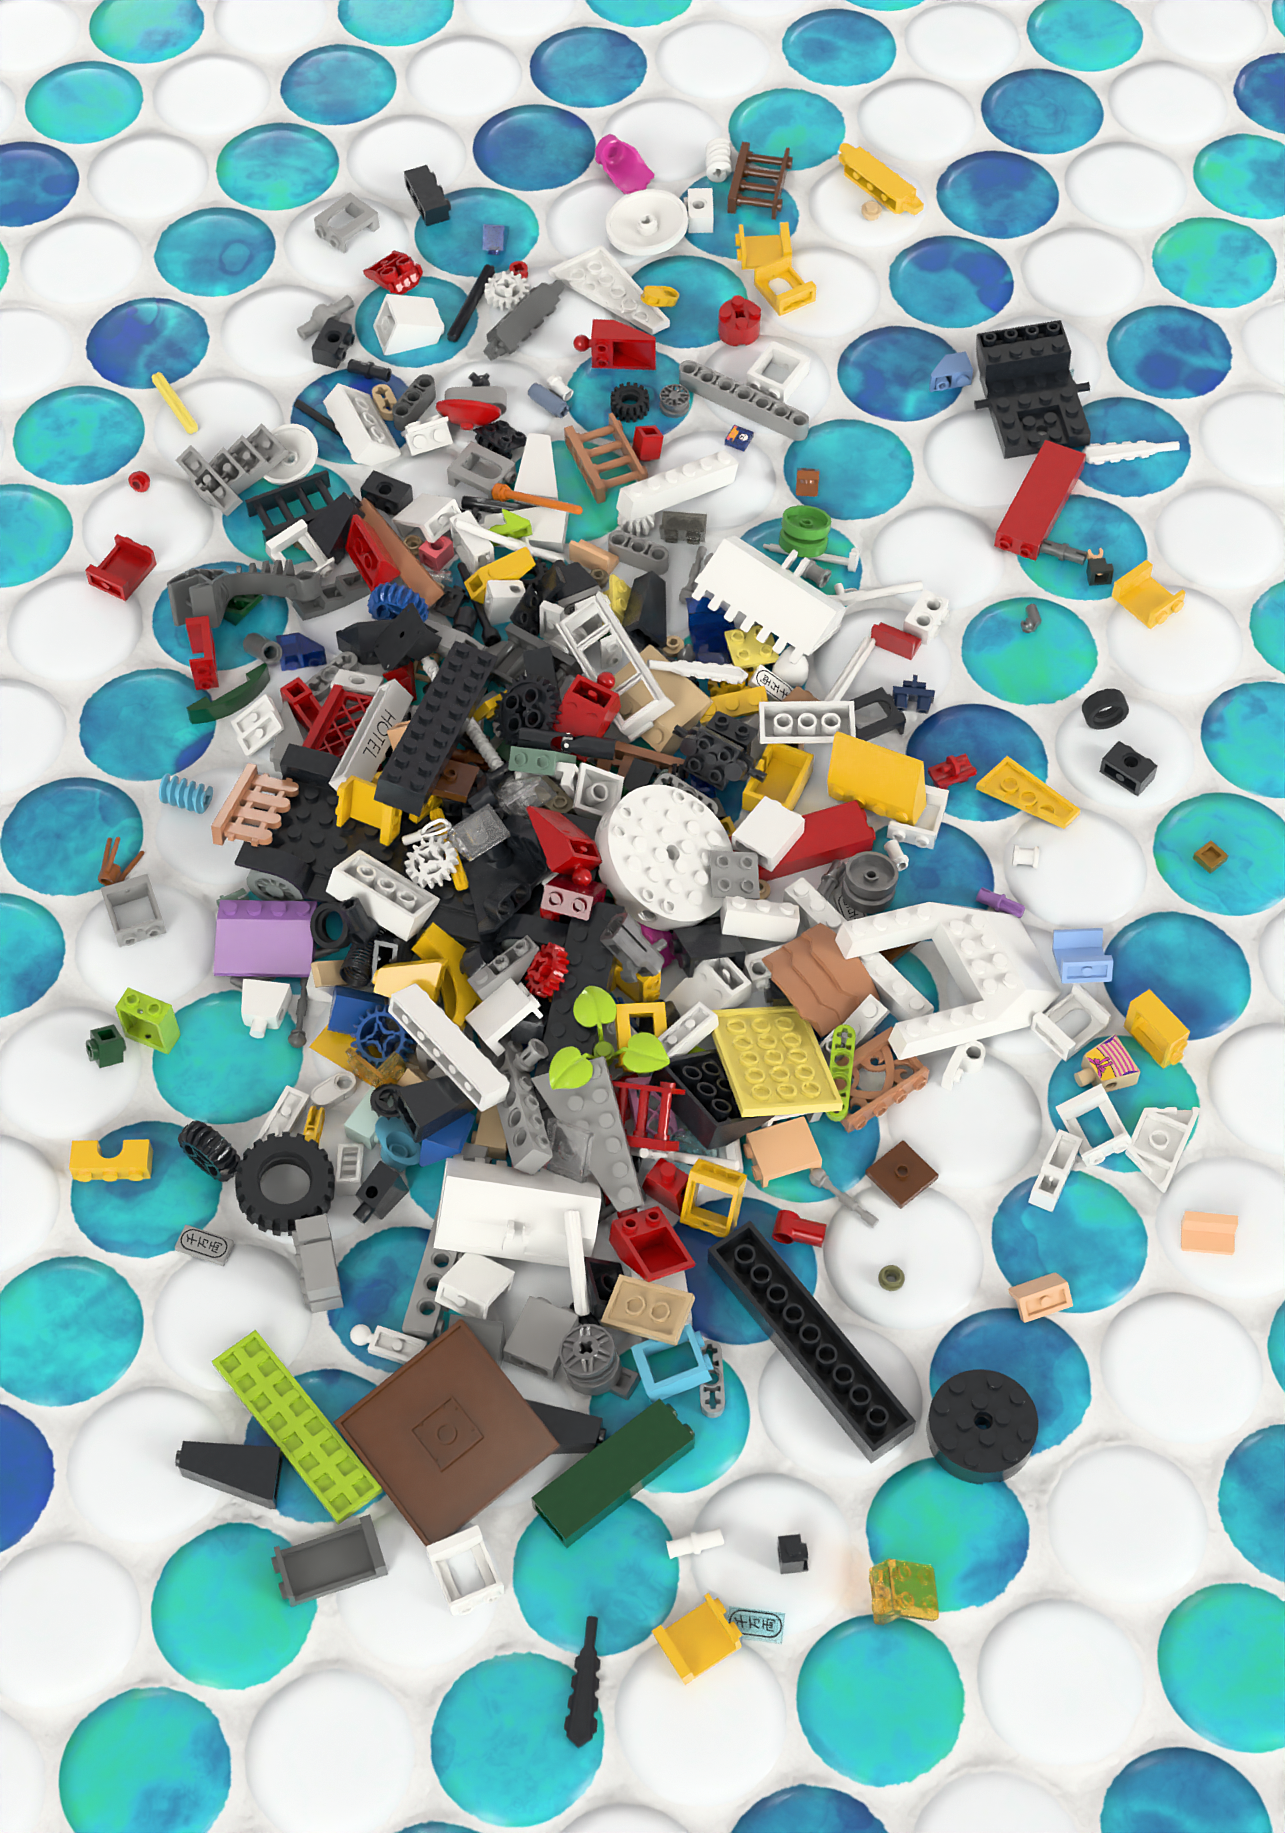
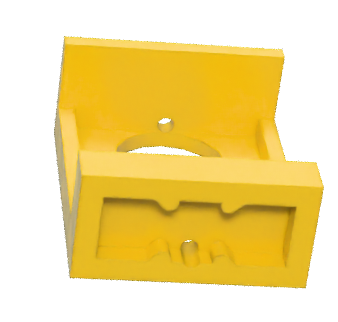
(799, 296)
(637, 1010)

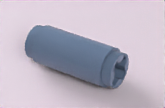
(548, 400)

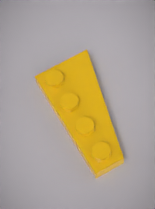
(1025, 791)

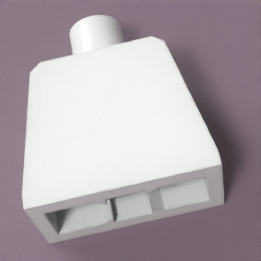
(502, 599)
(264, 1005)

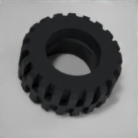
(276, 1152)

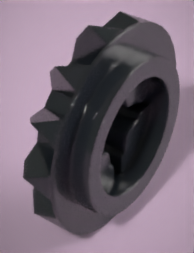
(380, 1098)

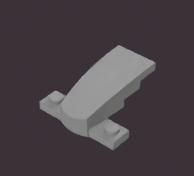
(233, 469)

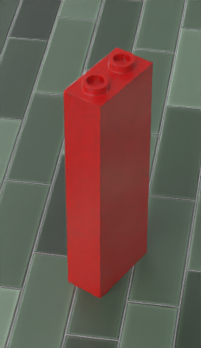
(1040, 500)
(827, 836)

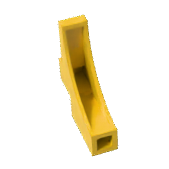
(456, 991)

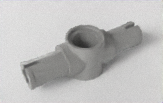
(322, 313)

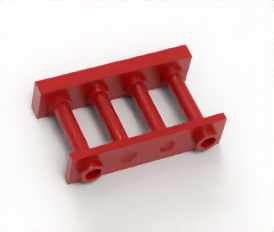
(640, 1137)

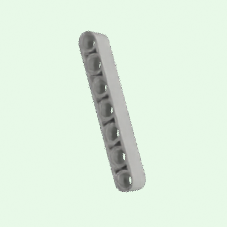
(744, 400)

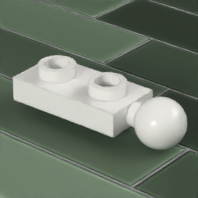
(387, 1343)

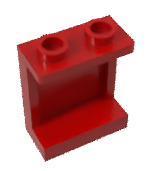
(122, 568)

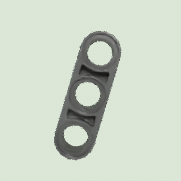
(414, 401)

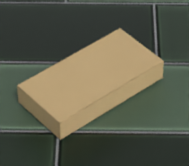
(327, 973)

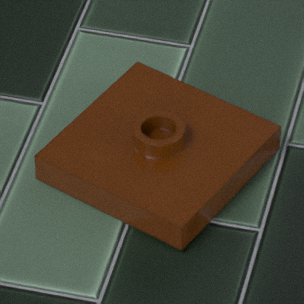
(457, 781)
(901, 1174)

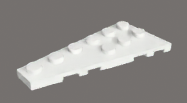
(609, 285)

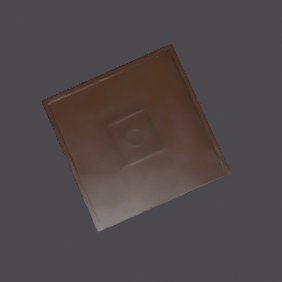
(446, 1434)

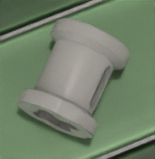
(816, 574)
(531, 1055)

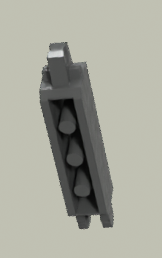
(522, 319)

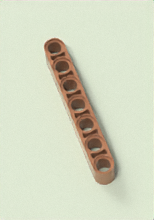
(411, 569)

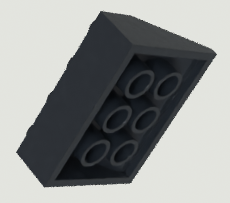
(708, 1101)

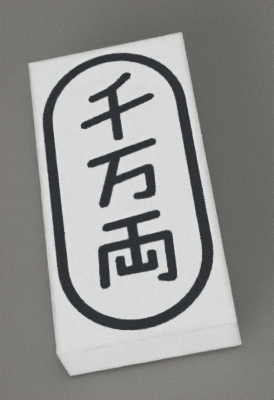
(775, 687)

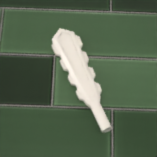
(1114, 452)
(713, 671)

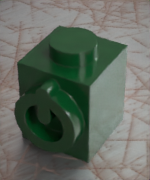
(106, 1046)

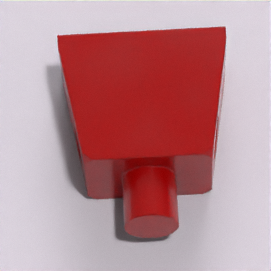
(666, 1185)

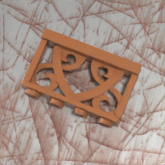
(879, 1101)

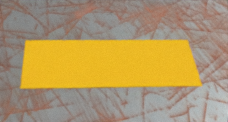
(333, 1047)

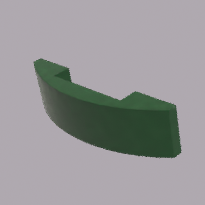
(231, 702)

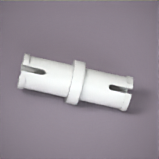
(695, 1542)

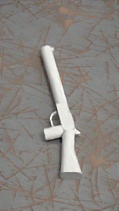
(510, 543)
(860, 595)
(682, 1157)

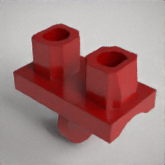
(951, 771)

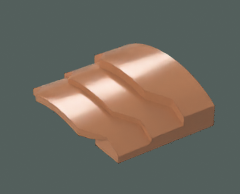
(819, 978)

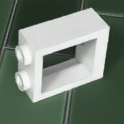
(785, 358)
(470, 548)

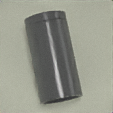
(262, 648)

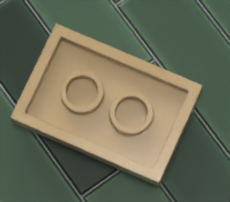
(648, 1310)

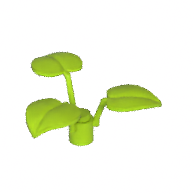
(593, 1008)

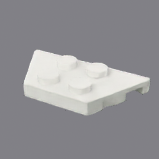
(1160, 1142)

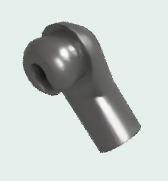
(1033, 619)

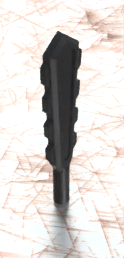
(583, 1703)

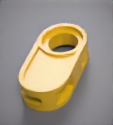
(659, 296)
(314, 1124)

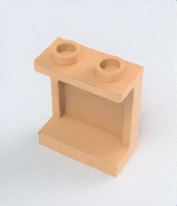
(781, 1150)

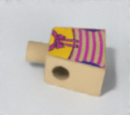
(1109, 1066)

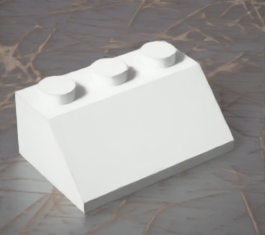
(759, 919)

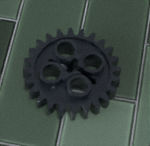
(526, 704)

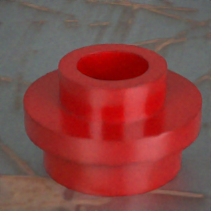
(139, 481)

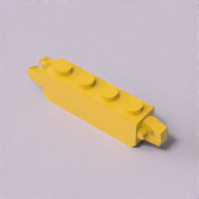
(879, 180)

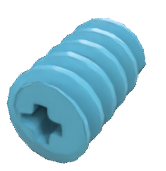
(185, 796)

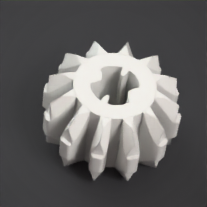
(638, 526)

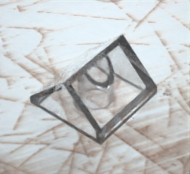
(477, 833)

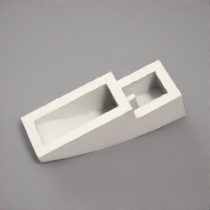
(1055, 1170)

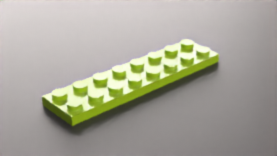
(297, 1427)

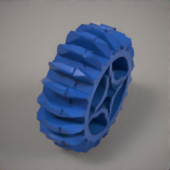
(390, 599)
(363, 1040)

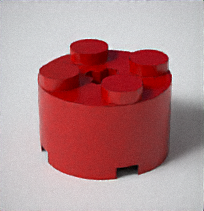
(739, 321)

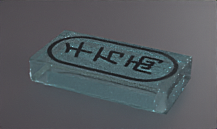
(758, 1624)

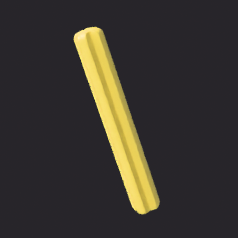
(174, 403)

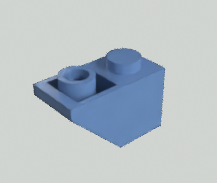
(951, 372)

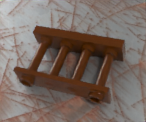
(743, 170)

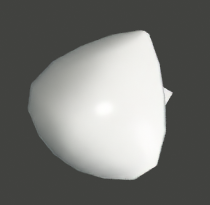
(791, 673)

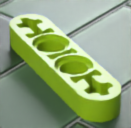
(842, 1072)

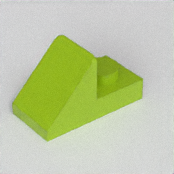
(514, 526)

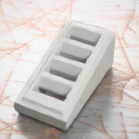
(349, 1184)

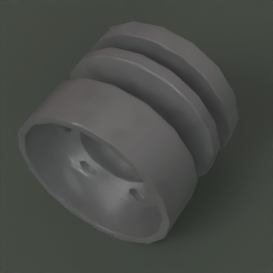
(590, 1359)

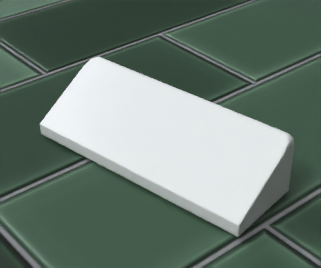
(689, 1030)

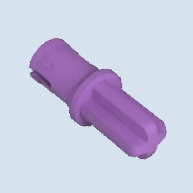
(1000, 902)

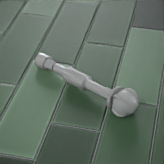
(687, 591)
(819, 1178)

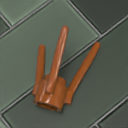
(110, 872)

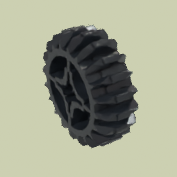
(209, 1150)

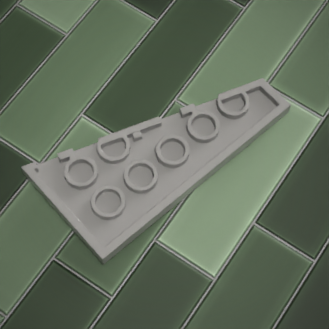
(597, 1110)

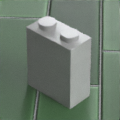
(538, 1336)

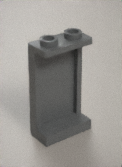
(329, 1563)

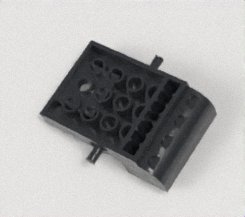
(1031, 388)

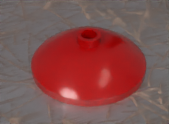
(468, 412)

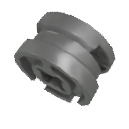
(674, 402)

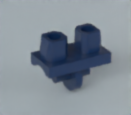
(915, 692)

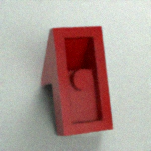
(404, 676)

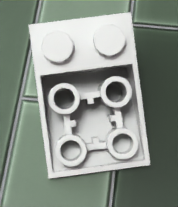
(715, 984)

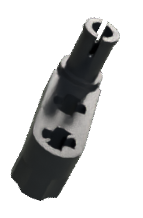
(488, 786)

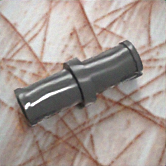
(1063, 551)

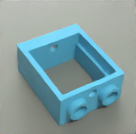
(679, 1382)

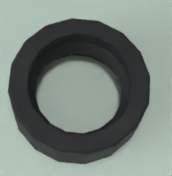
(1109, 717)
(319, 931)

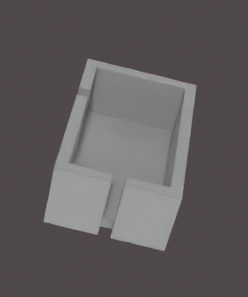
(317, 1264)

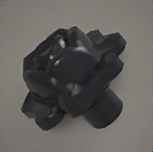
(479, 381)

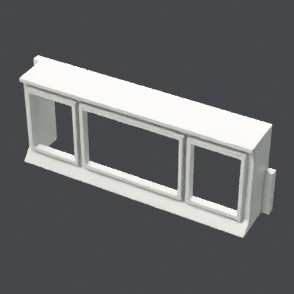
(643, 719)

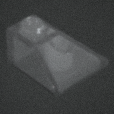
(524, 792)

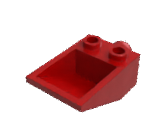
(618, 346)
(587, 708)
(565, 845)
(648, 1244)

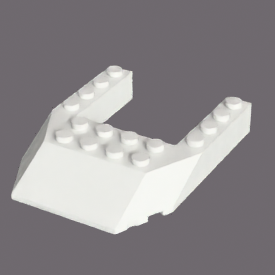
(986, 956)

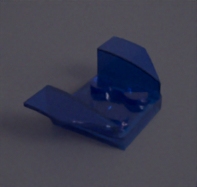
(708, 631)

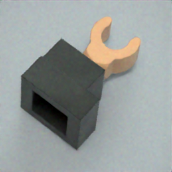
(1098, 570)

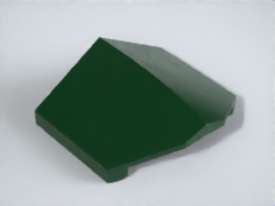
(240, 607)

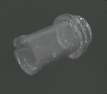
(444, 577)

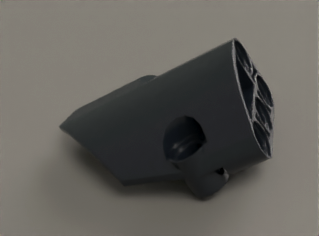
(507, 874)

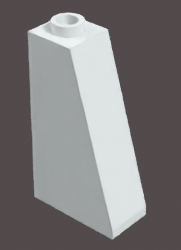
(537, 469)
(547, 525)

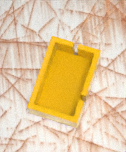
(786, 778)

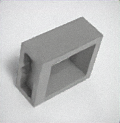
(136, 889)

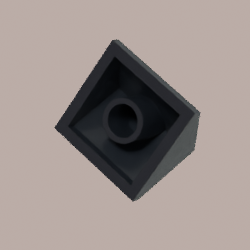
(601, 1280)

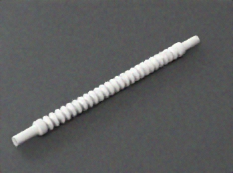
(473, 730)

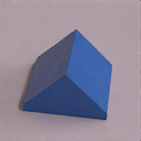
(348, 1005)
(447, 1141)

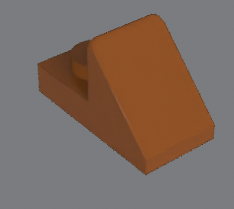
(807, 482)

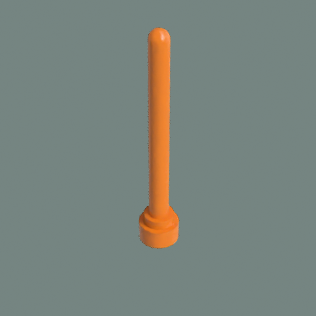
(503, 492)

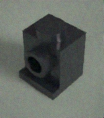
(792, 1554)

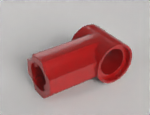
(792, 1228)

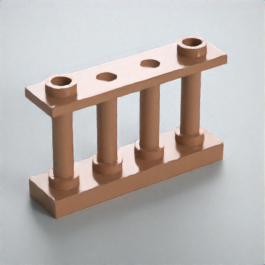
(591, 471)

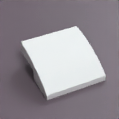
(258, 725)

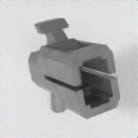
(632, 949)

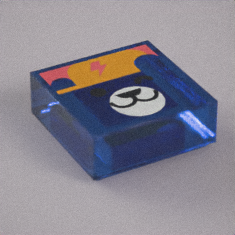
(739, 438)

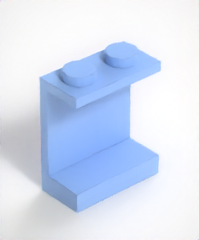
(1081, 956)

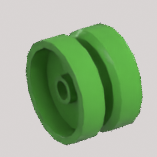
(805, 531)

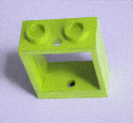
(156, 1020)

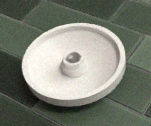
(647, 222)

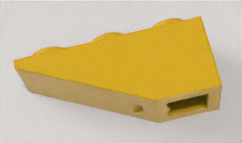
(506, 568)

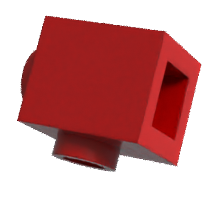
(647, 442)

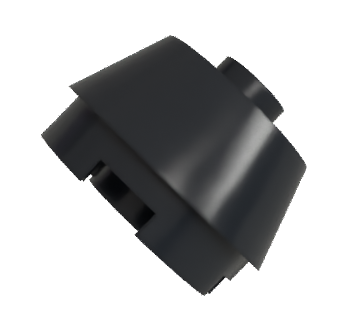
(478, 957)

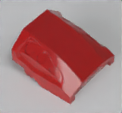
(395, 273)

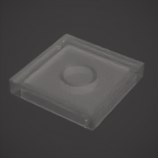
(570, 1150)

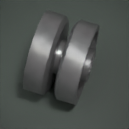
(869, 882)

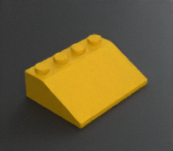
(877, 779)

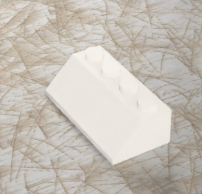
(360, 426)
(805, 721)
(383, 893)

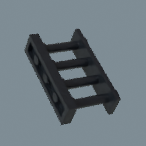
(285, 494)

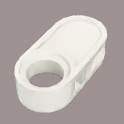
(330, 1094)

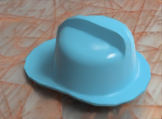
(397, 1144)

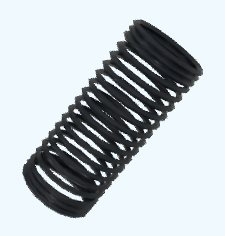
(354, 963)

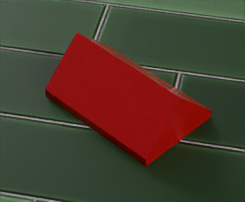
(370, 554)

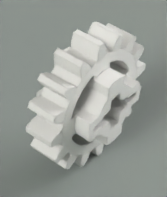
(506, 290)
(431, 862)

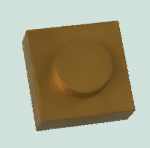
(1210, 857)

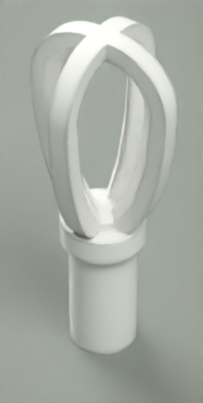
(425, 834)

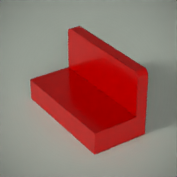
(895, 640)

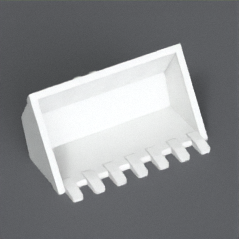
(770, 597)
(513, 1212)

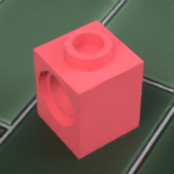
(436, 554)

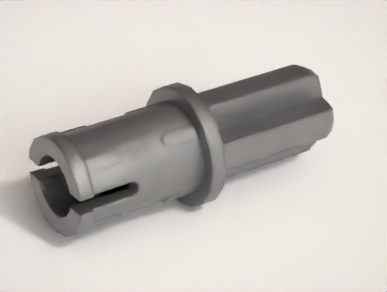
(831, 879)

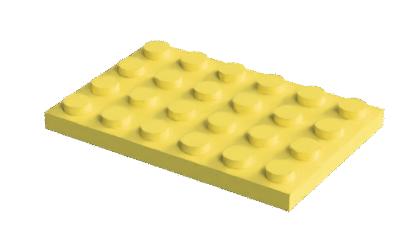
(774, 1062)

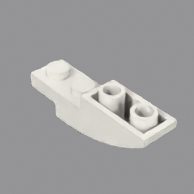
(863, 1021)

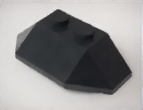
(361, 640)

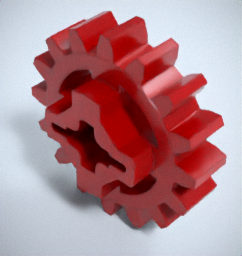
(547, 970)

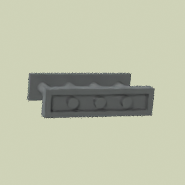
(520, 638)

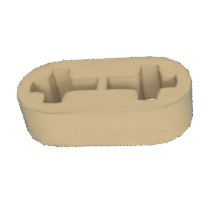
(382, 403)

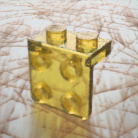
(389, 1072)
(903, 1591)

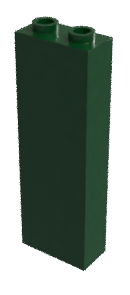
(613, 1472)

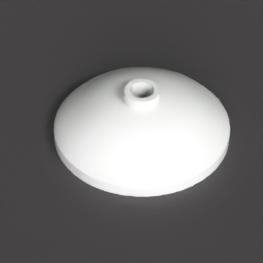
(301, 448)

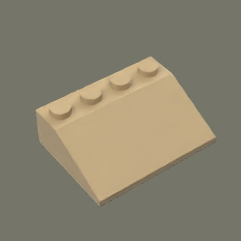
(688, 699)

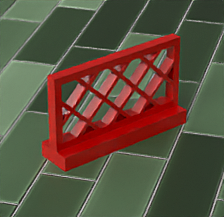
(331, 711)

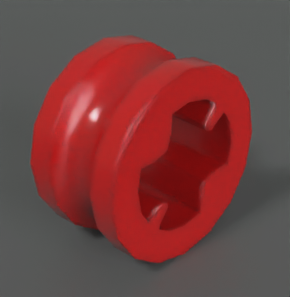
(521, 267)

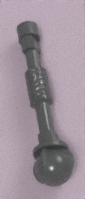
(297, 1037)

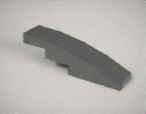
(344, 591)

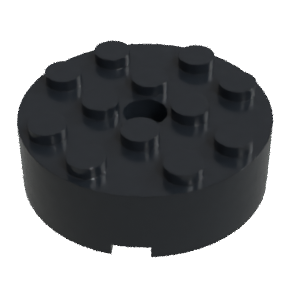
(987, 1400)

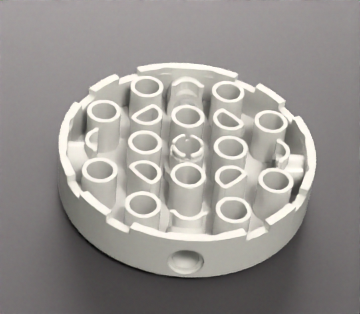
(659, 856)

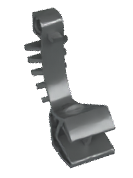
(208, 591)

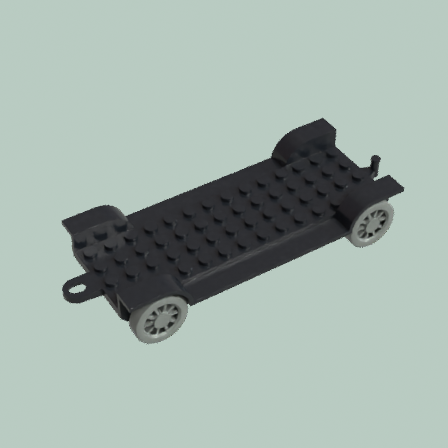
(311, 845)

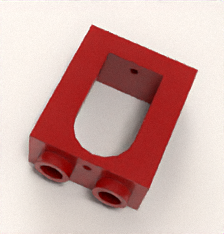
(202, 641)

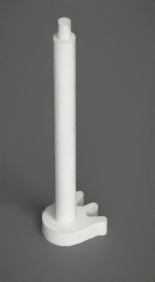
(851, 562)

